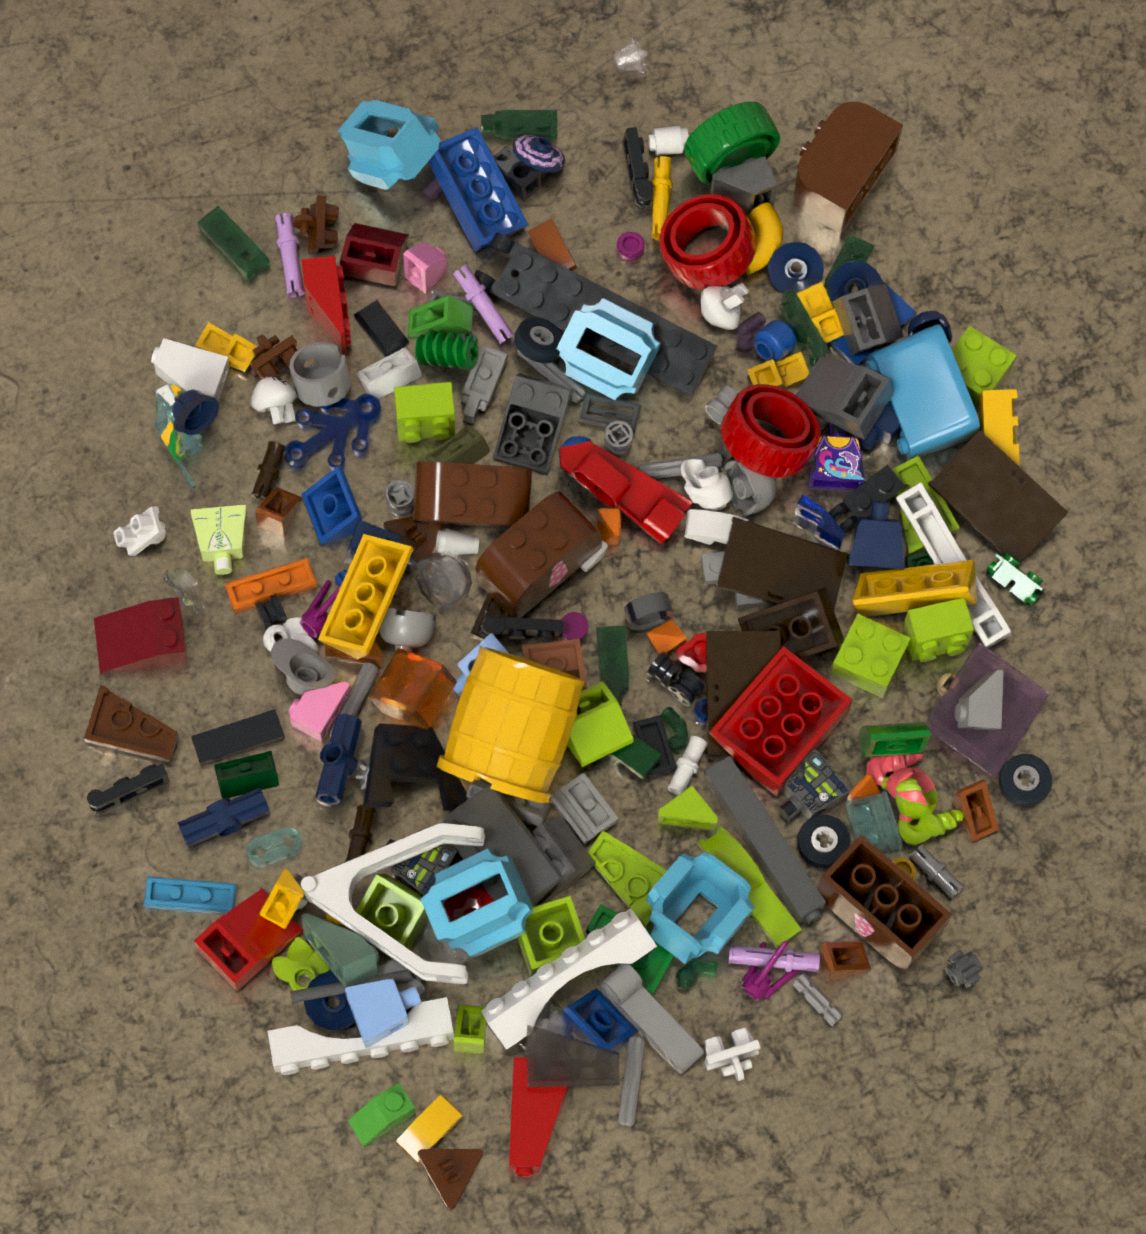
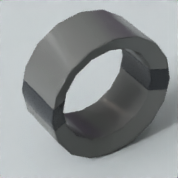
(649, 611)

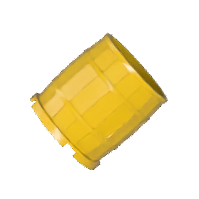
(512, 724)

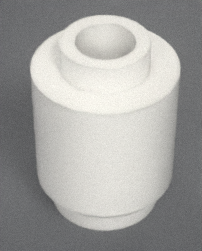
(668, 140)

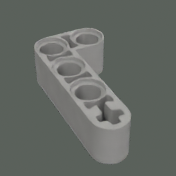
(651, 1020)

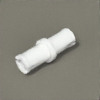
(687, 765)

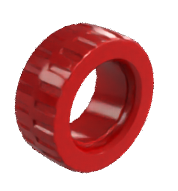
(715, 267)
(759, 448)

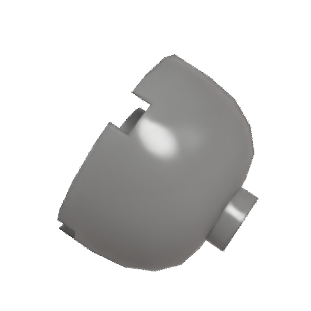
(750, 490)
(407, 628)

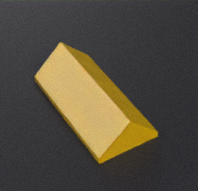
(914, 587)
(365, 595)

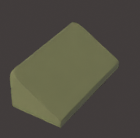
(463, 447)

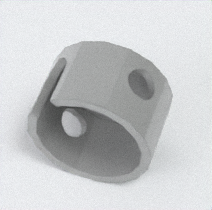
(325, 379)

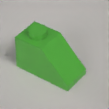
(441, 315)
(382, 1114)

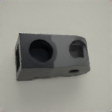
(517, 174)

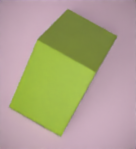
(688, 811)
(470, 1029)

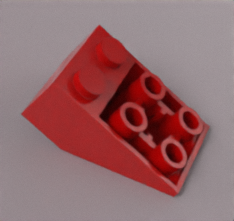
(327, 298)
(244, 941)

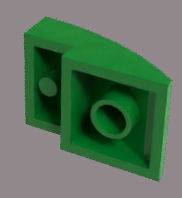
(894, 739)

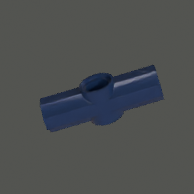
(338, 759)
(223, 817)

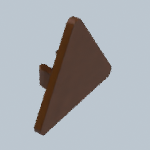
(417, 535)
(450, 1170)

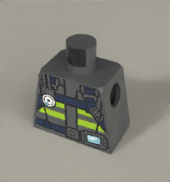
(813, 789)
(420, 871)

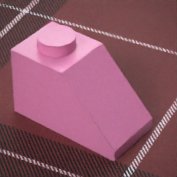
(424, 266)
(318, 709)

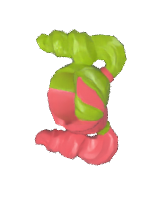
(914, 797)

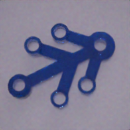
(335, 427)

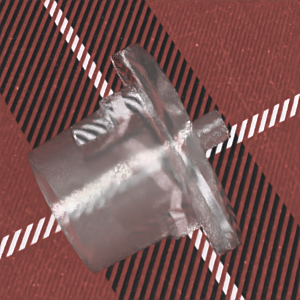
(631, 57)

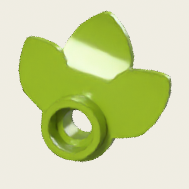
(299, 962)

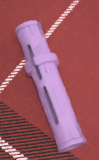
(288, 244)
(476, 293)
(760, 956)

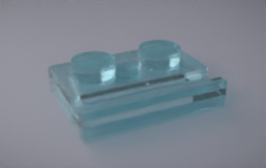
(874, 821)

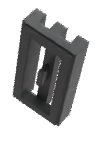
(608, 402)

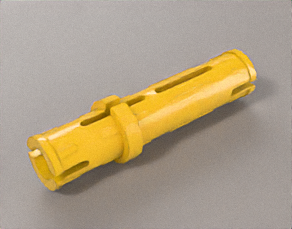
(661, 199)

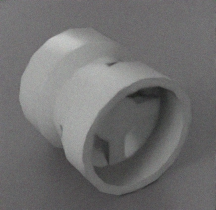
(717, 407)
(617, 444)
(400, 491)

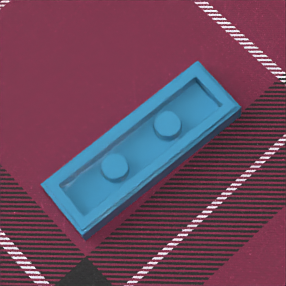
(189, 895)

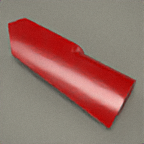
(621, 485)

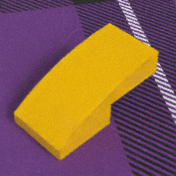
(821, 311)
(234, 347)
(783, 373)
(430, 1126)

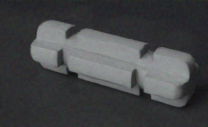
(817, 999)

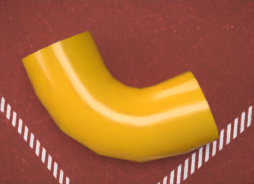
(768, 234)

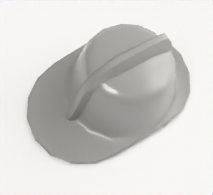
(302, 666)

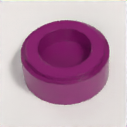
(630, 246)
(574, 626)

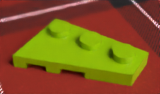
(911, 474)
(627, 873)

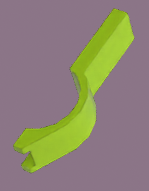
(768, 909)

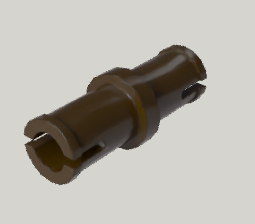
(268, 470)
(361, 832)

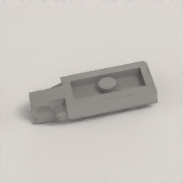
(482, 381)
(528, 811)

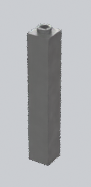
(765, 841)

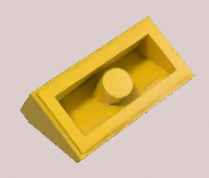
(283, 900)

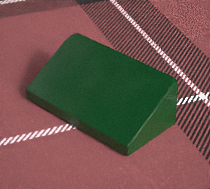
(246, 774)

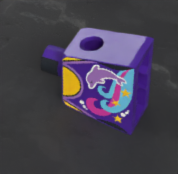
(837, 462)

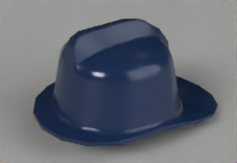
(194, 412)

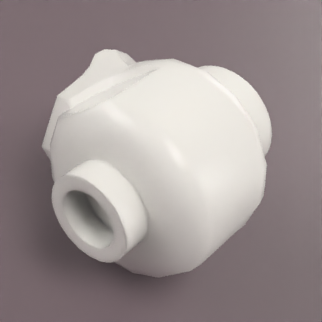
(706, 484)

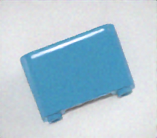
(927, 394)

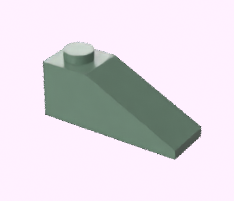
(342, 950)

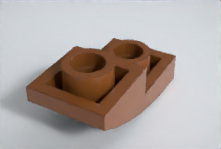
(551, 244)

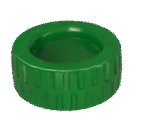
(731, 138)

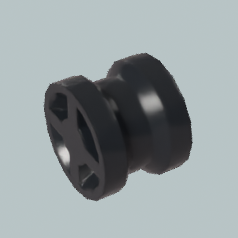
(270, 610)
(664, 669)
(686, 687)

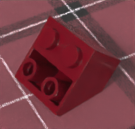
(373, 254)

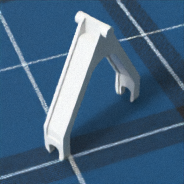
(335, 887)

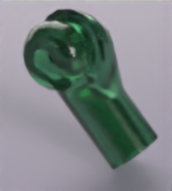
(679, 728)
(694, 969)

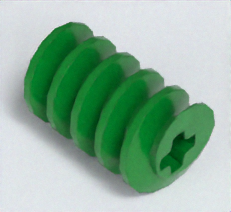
(447, 350)

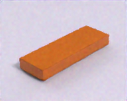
(280, 580)

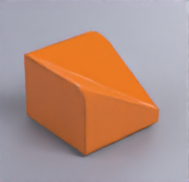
(609, 525)

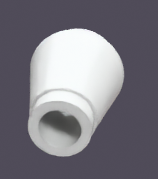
(456, 542)

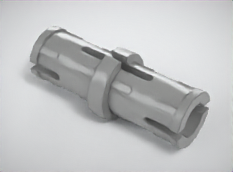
(936, 871)

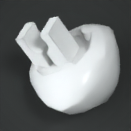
(721, 305)
(274, 396)

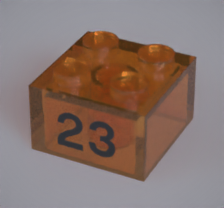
(413, 688)

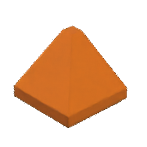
(667, 637)
(864, 788)

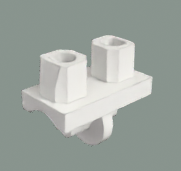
(141, 532)
(744, 1048)

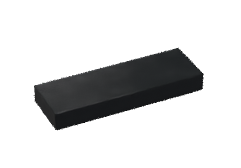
(238, 737)

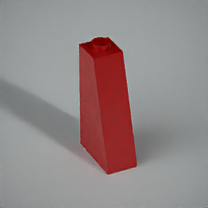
(532, 1121)

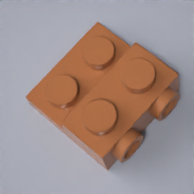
(560, 655)

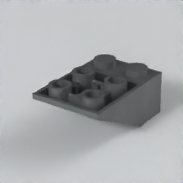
(846, 394)
(533, 422)

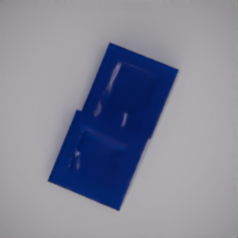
(827, 527)

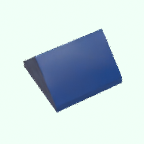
(332, 507)
(599, 1021)

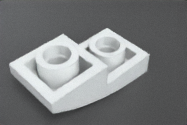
(708, 526)

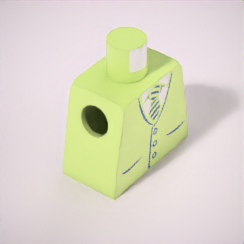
(221, 535)

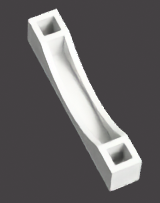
(943, 549)
(617, 942)
(298, 1048)

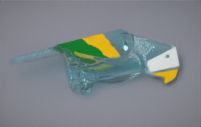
(178, 443)

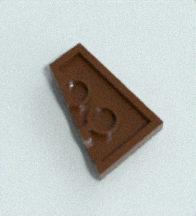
(125, 728)

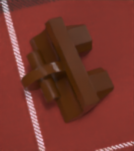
(313, 221)
(265, 363)

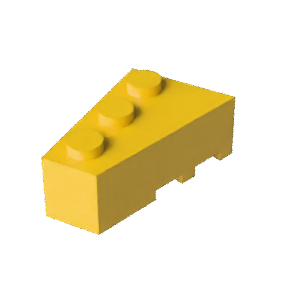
(998, 420)

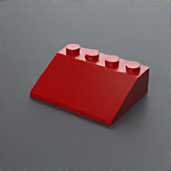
(780, 719)

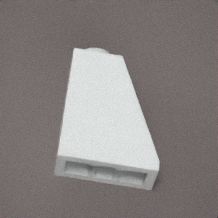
(191, 367)

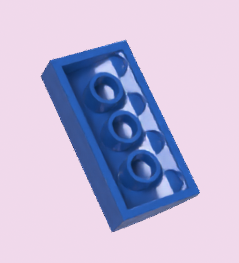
(476, 189)

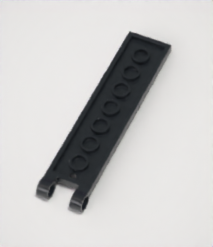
(555, 294)

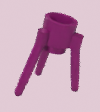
(313, 618)
(757, 983)

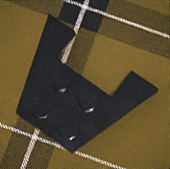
(408, 756)

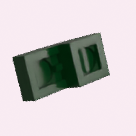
(637, 757)

